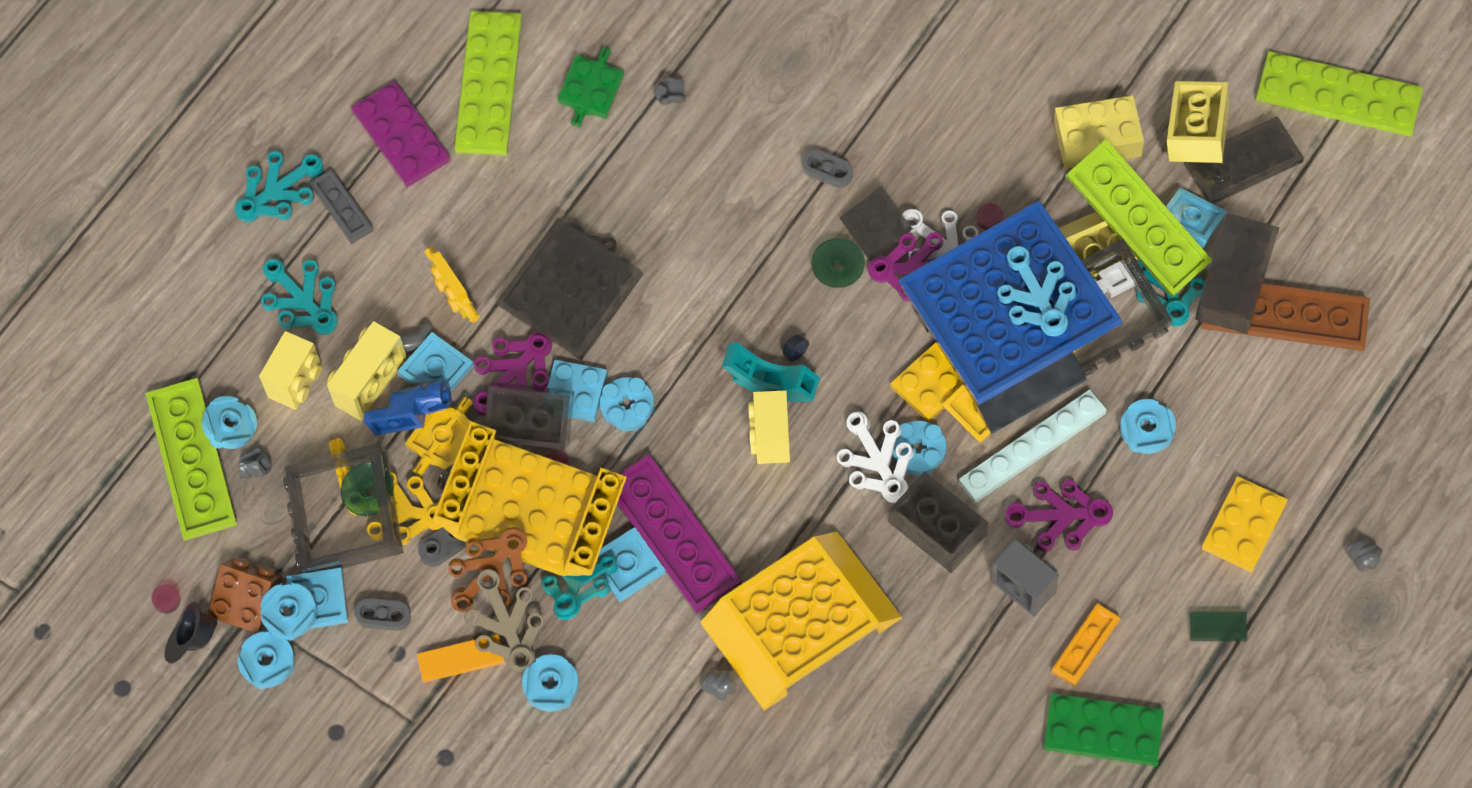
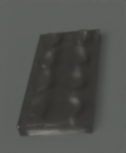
(1247, 161)

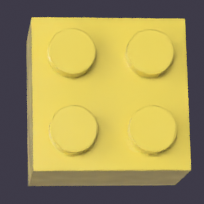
(291, 370)
(769, 427)

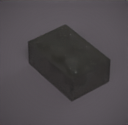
(530, 414)
(937, 522)

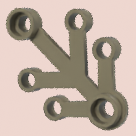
(507, 625)

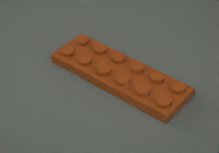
(1308, 317)

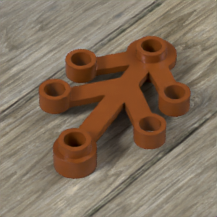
(489, 562)

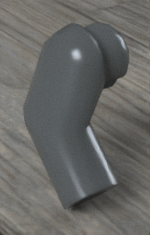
(414, 340)

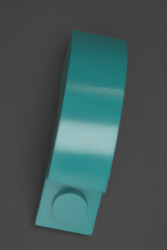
(764, 376)

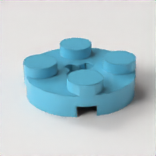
(622, 389)
(223, 435)
(931, 437)
(1140, 440)
(289, 626)
(539, 672)
(262, 675)

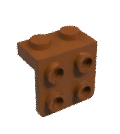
(240, 593)

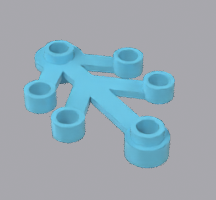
(1037, 296)

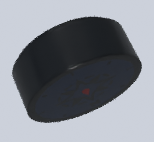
(795, 347)

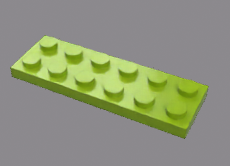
(488, 83)
(1339, 94)
(1138, 217)
(190, 460)

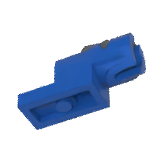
(409, 408)

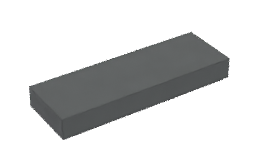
(341, 206)

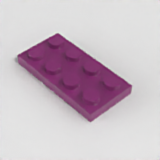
(400, 134)

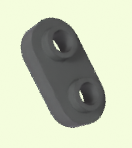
(829, 167)
(445, 545)
(383, 614)

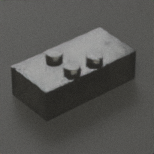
(1237, 273)

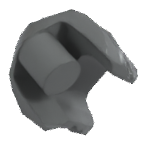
(670, 91)
(254, 464)
(1364, 554)
(719, 683)

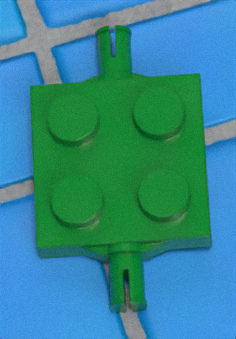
(590, 87)

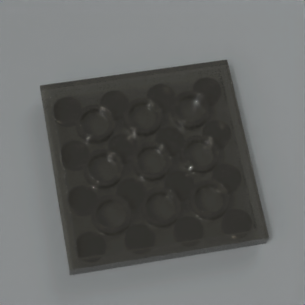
(569, 288)

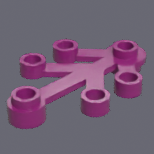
(893, 268)
(515, 367)
(1063, 514)

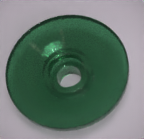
(837, 252)
(355, 488)

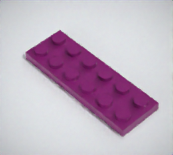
(675, 536)

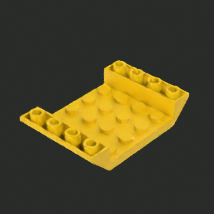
(553, 503)
(797, 616)

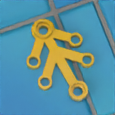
(406, 511)

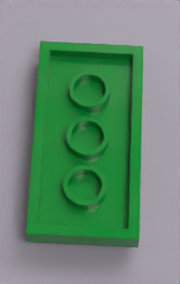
(1104, 729)

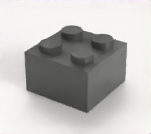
(1025, 577)

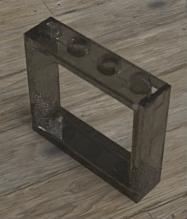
(1121, 251)
(387, 509)

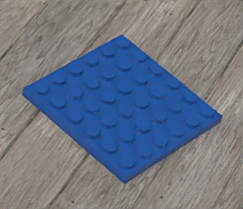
(974, 328)

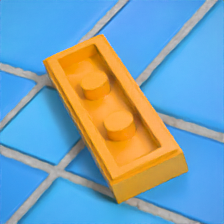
(1086, 644)
(457, 659)

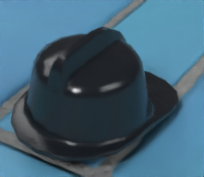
(191, 633)

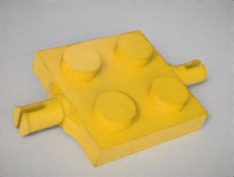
(446, 281)
(440, 437)

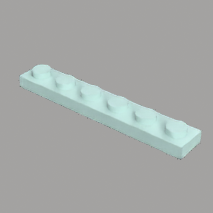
(1032, 446)

